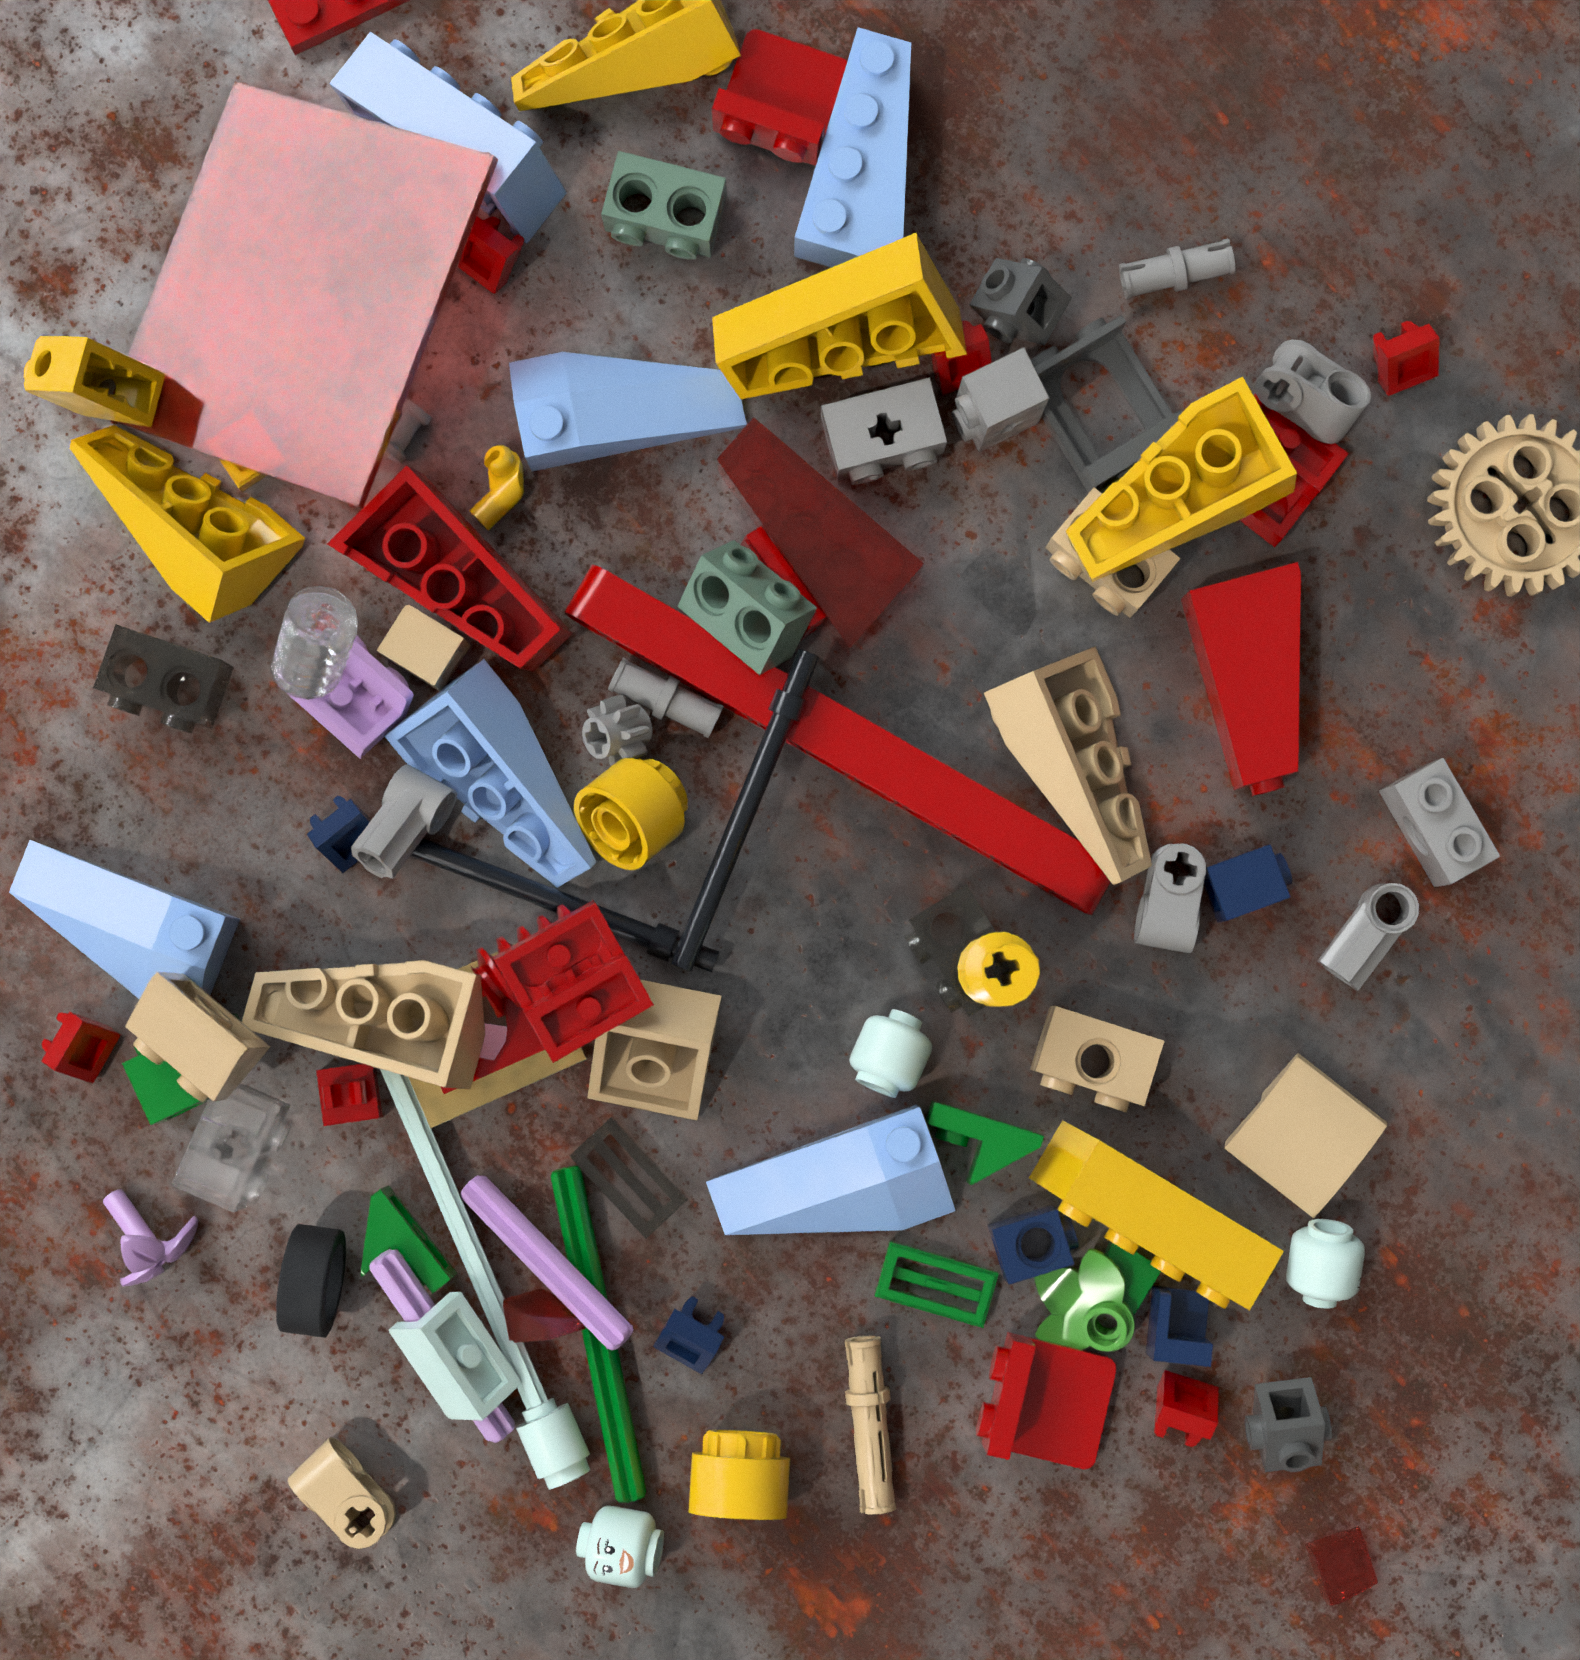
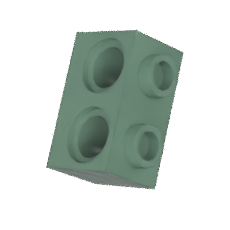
(670, 191)
(747, 606)

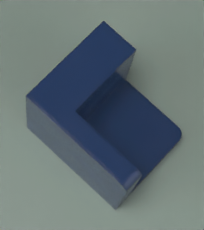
(1178, 1327)

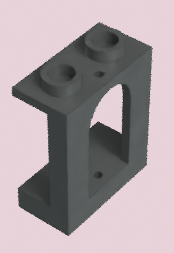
(1108, 347)

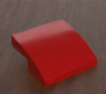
(1314, 466)
(573, 981)

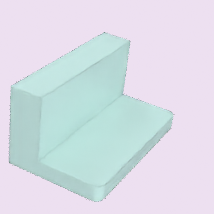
(457, 1359)

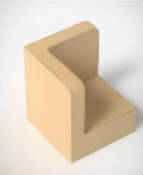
(423, 647)

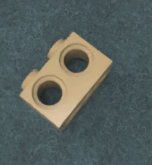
(1109, 590)

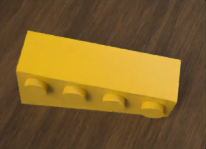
(840, 320)
(1156, 1216)

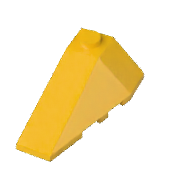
(631, 51)
(1195, 479)
(197, 537)

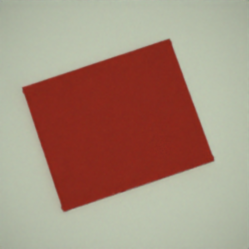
(305, 288)

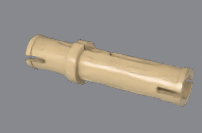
(871, 1436)

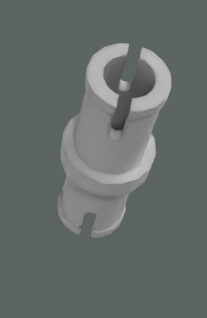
(1177, 268)
(665, 697)

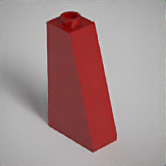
(1251, 671)

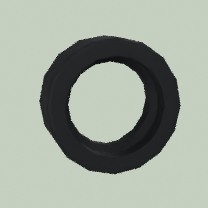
(311, 1280)

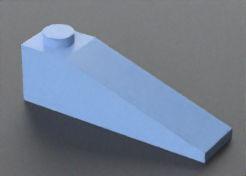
(606, 406)
(487, 752)
(123, 921)
(852, 1181)

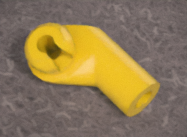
(505, 486)

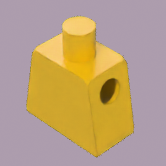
(72, 369)

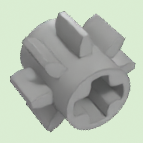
(617, 730)

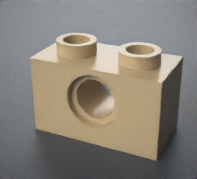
(1130, 1054)

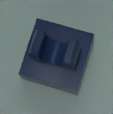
(339, 832)
(689, 1339)

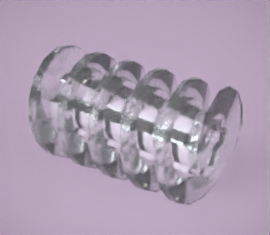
(314, 642)

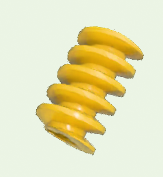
(1016, 983)

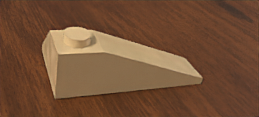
(389, 1016)

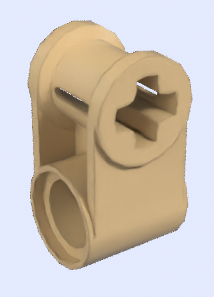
(338, 1490)

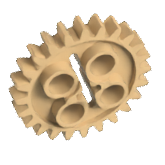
(1483, 537)

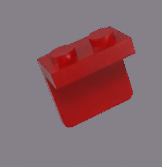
(779, 97)
(1046, 1402)

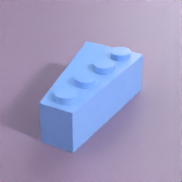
(393, 89)
(861, 168)

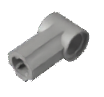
(409, 810)
(1365, 937)

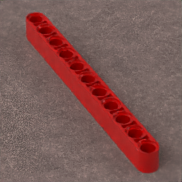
(843, 741)

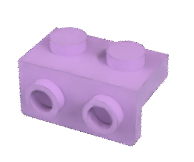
(364, 703)

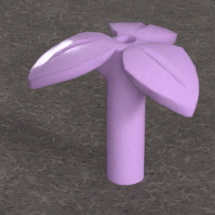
(139, 1246)

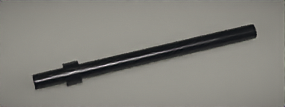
(786, 707)
(659, 940)

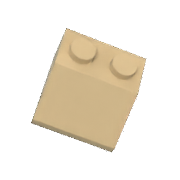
(195, 1036)
(659, 1055)

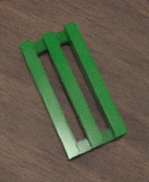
(982, 1296)

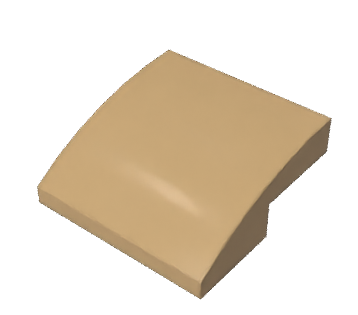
(1305, 1135)

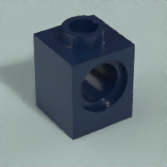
(1247, 883)
(1007, 1243)

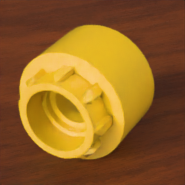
(632, 811)
(739, 1476)

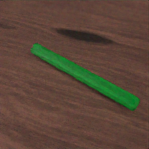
(603, 1363)

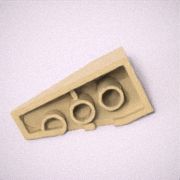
(1067, 743)

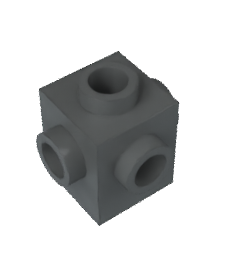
(1020, 301)
(1288, 1425)

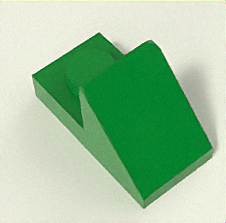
(997, 1141)
(395, 1228)

